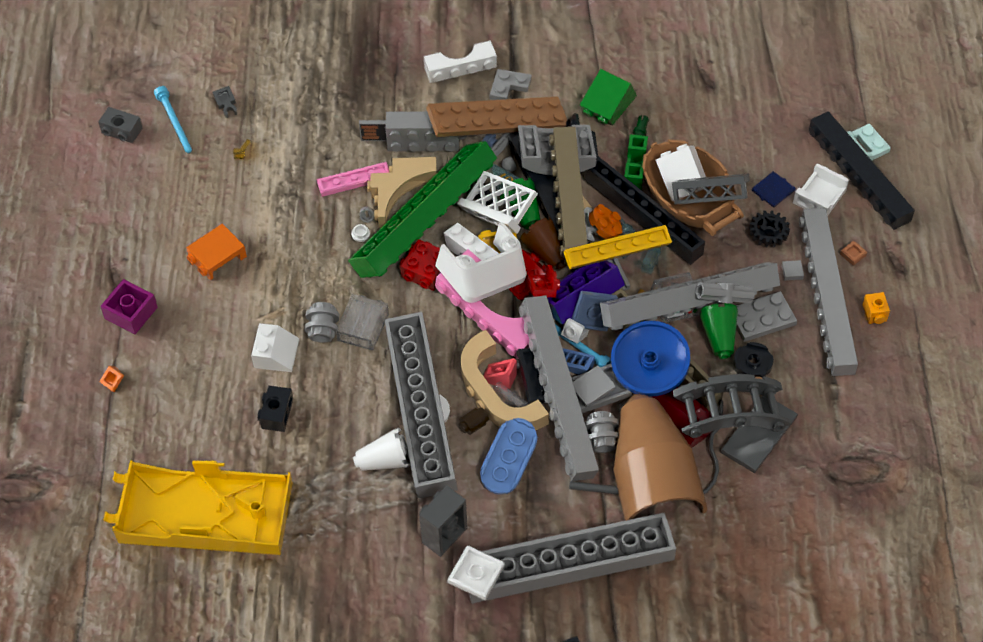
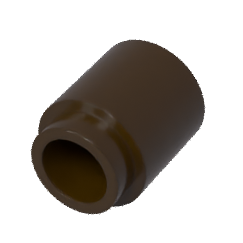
(473, 420)

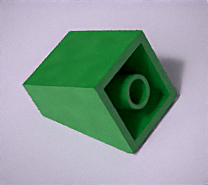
(607, 97)

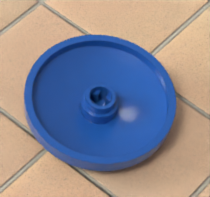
(650, 358)

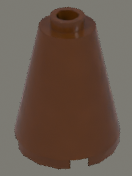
(544, 242)

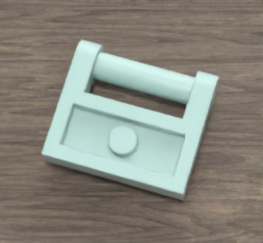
(871, 141)

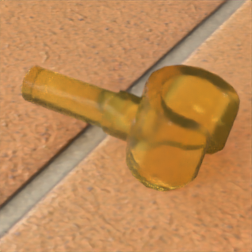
(240, 152)

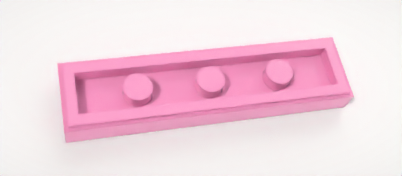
(350, 179)

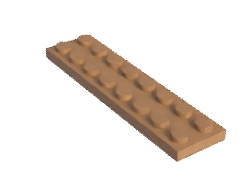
(495, 116)

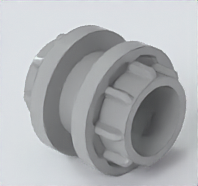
(322, 320)
(601, 429)

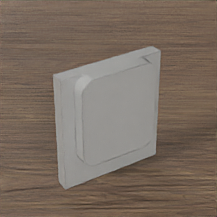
(593, 386)

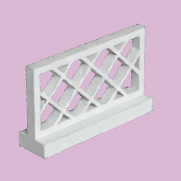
(491, 212)

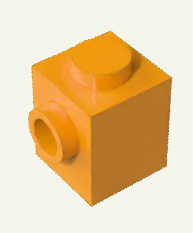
(876, 308)

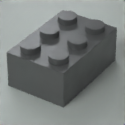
(443, 520)

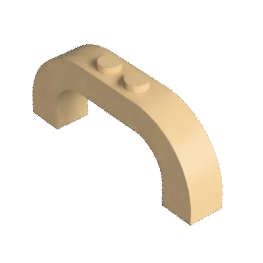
(473, 354)

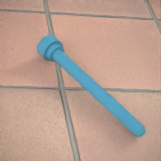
(162, 95)
(600, 360)

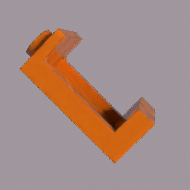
(215, 250)

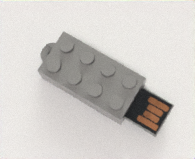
(407, 133)

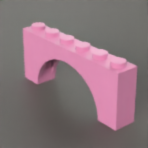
(503, 329)

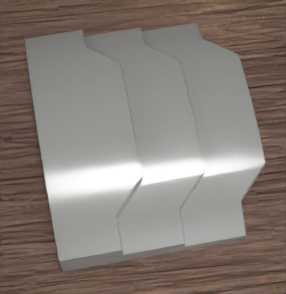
(537, 150)

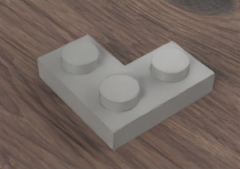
(507, 81)

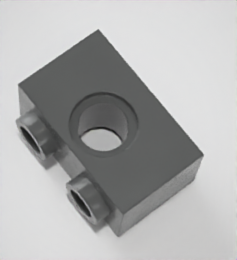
(120, 125)

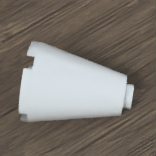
(384, 453)

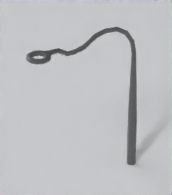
(614, 490)

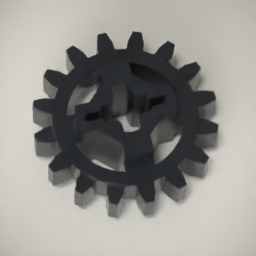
(769, 228)

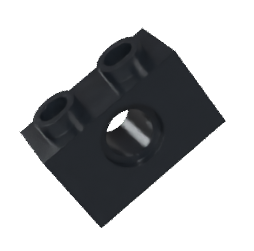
(275, 418)

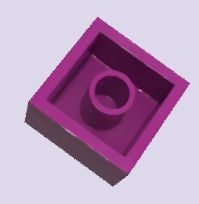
(129, 306)

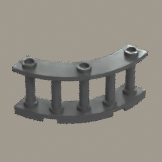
(732, 383)

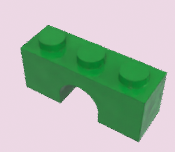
(636, 151)

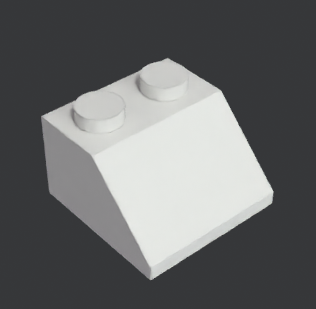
(274, 348)

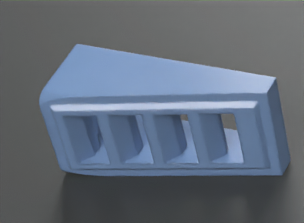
(587, 359)

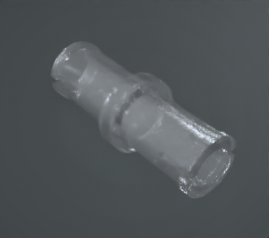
(509, 396)

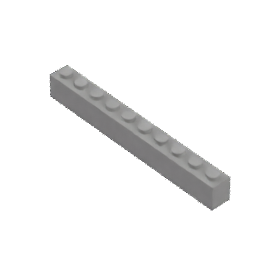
(828, 292)
(682, 296)
(558, 389)

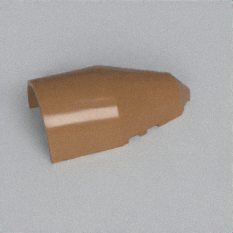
(653, 459)

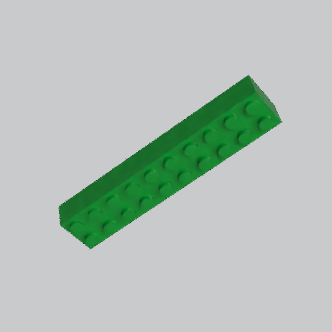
(422, 210)

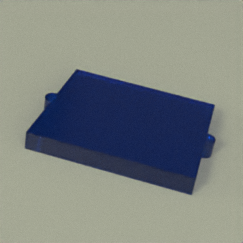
(773, 189)

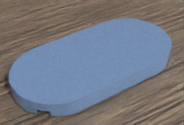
(508, 456)

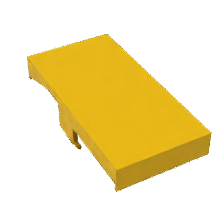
(202, 508)

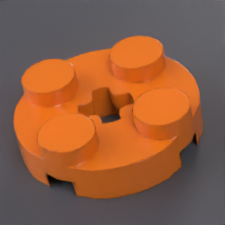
(606, 222)

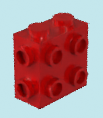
(420, 265)

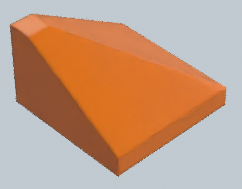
(112, 378)

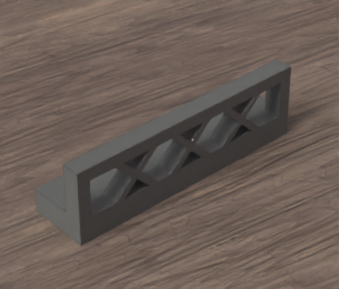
(708, 182)

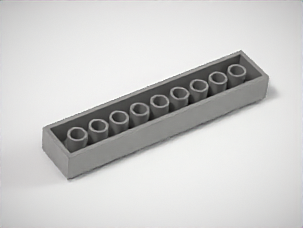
(420, 405)
(581, 555)

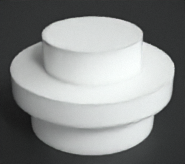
(360, 233)

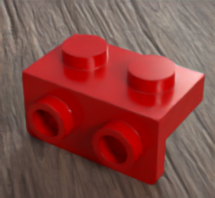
(544, 284)

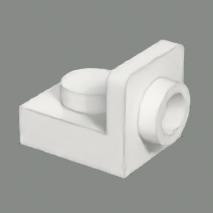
(574, 331)

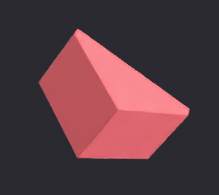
(502, 371)

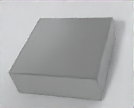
(792, 270)

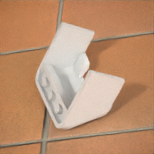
(488, 277)

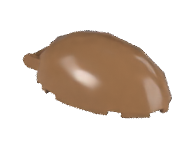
(706, 215)

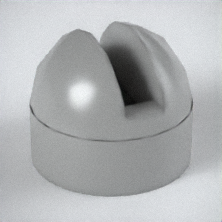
(508, 164)
(363, 216)

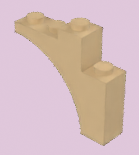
(402, 177)

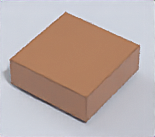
(853, 253)

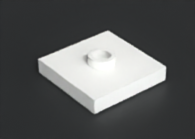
(476, 572)

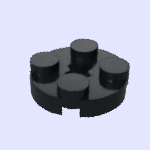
(750, 351)

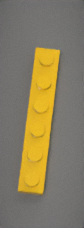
(617, 247)

